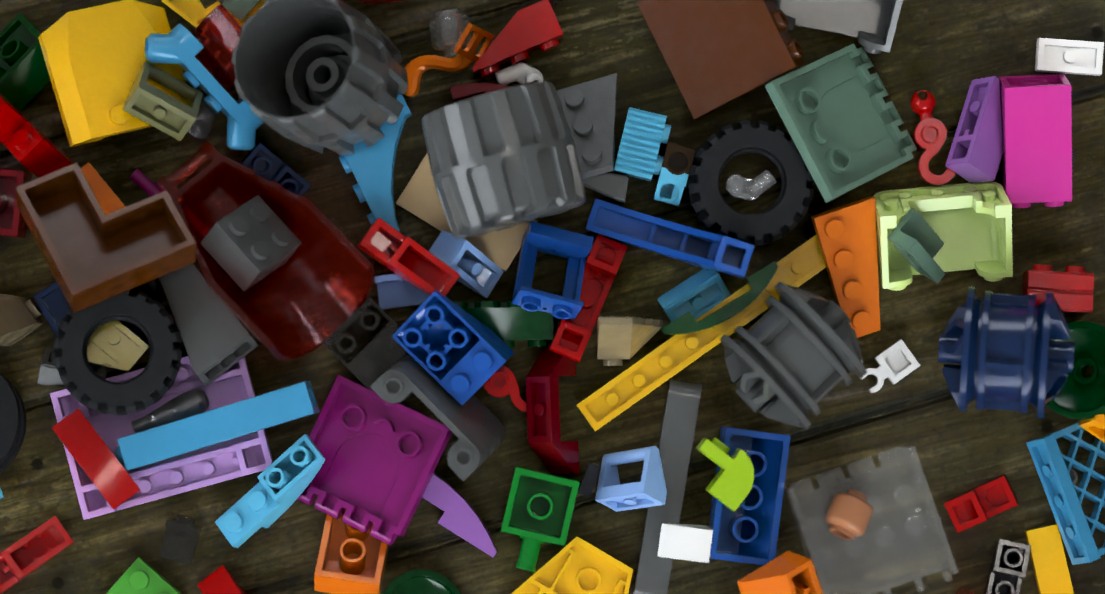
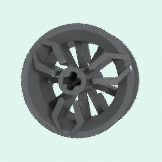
(793, 356)

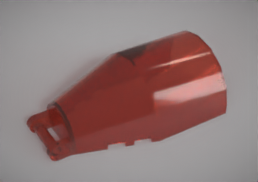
(301, 299)

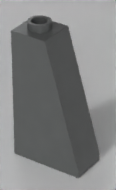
(206, 325)

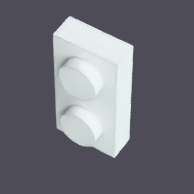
(1069, 56)

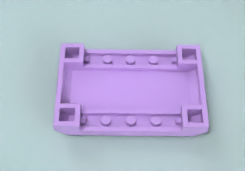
(180, 473)

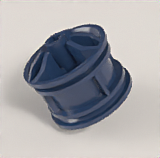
(1006, 352)

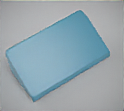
(694, 295)

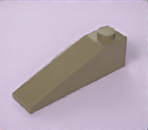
(17, 318)
(623, 337)

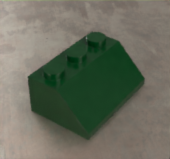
(21, 62)

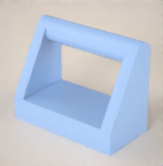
(646, 493)

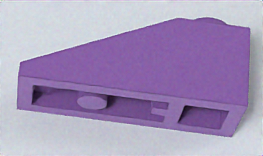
(978, 137)

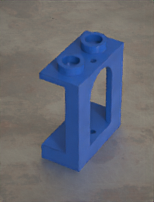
(559, 243)

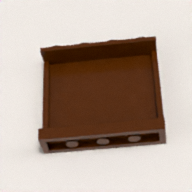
(721, 47)

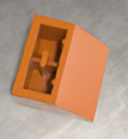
(783, 575)

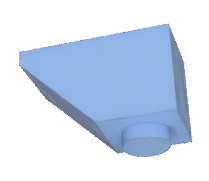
(473, 266)

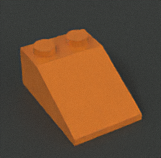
(349, 560)

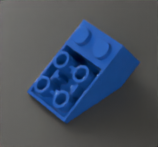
(452, 346)

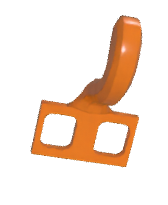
(460, 62)

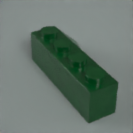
(512, 322)

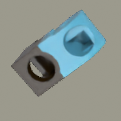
(674, 173)

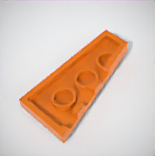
(851, 259)

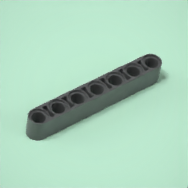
(675, 453)

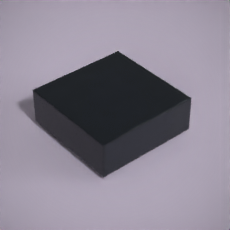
(589, 479)

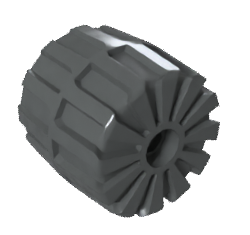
(319, 73)
(503, 159)

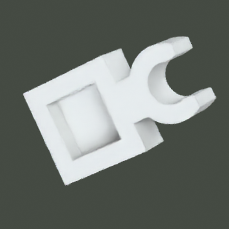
(893, 364)

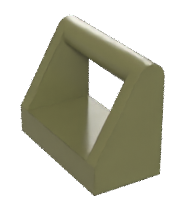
(158, 107)

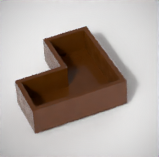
(98, 252)

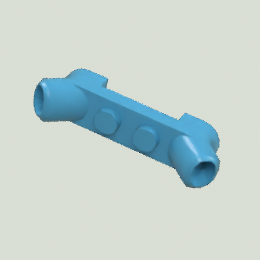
(180, 48)

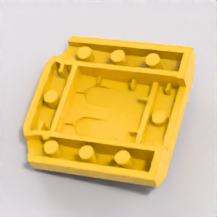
(94, 64)

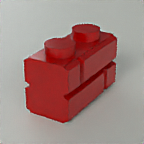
(1070, 288)

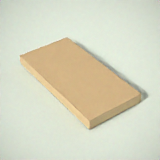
(423, 201)

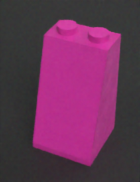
(1036, 139)

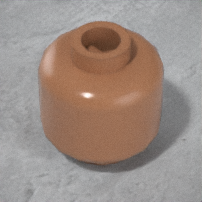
(849, 514)

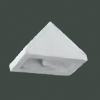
(685, 542)

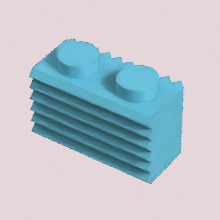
(641, 144)

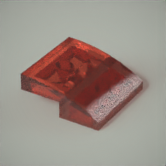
(219, 37)

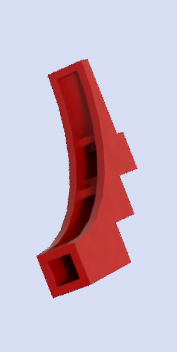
(29, 143)

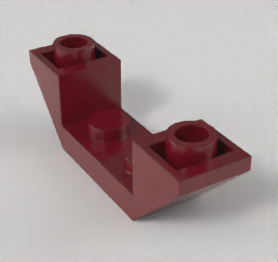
(544, 413)

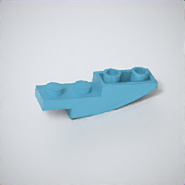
(274, 494)

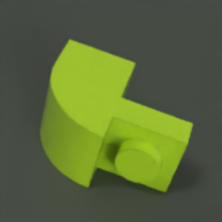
(736, 473)

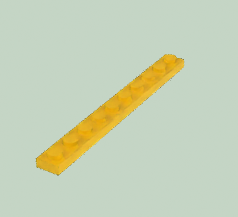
(686, 348)

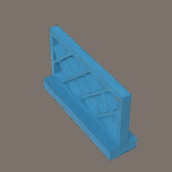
(1066, 497)

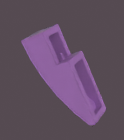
(459, 514)

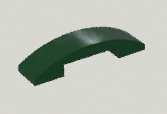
(757, 283)

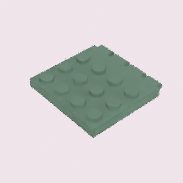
(841, 121)

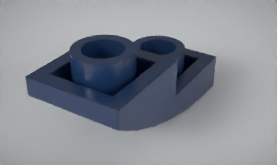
(273, 169)

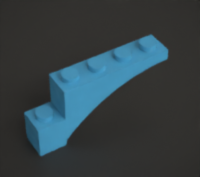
(375, 169)

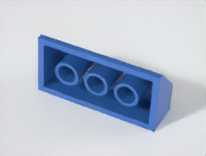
(753, 529)

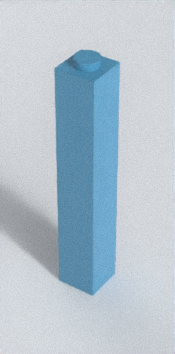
(217, 425)

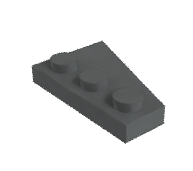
(591, 118)

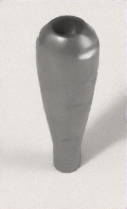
(180, 407)

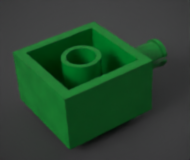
(538, 512)

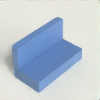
(397, 292)

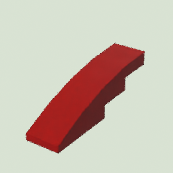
(32, 552)

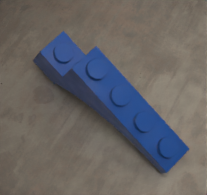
(670, 239)

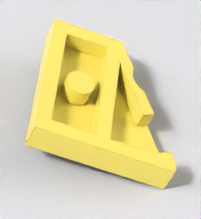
(115, 347)

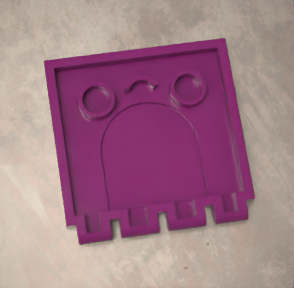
(374, 461)

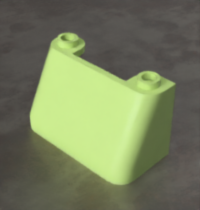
(967, 217)

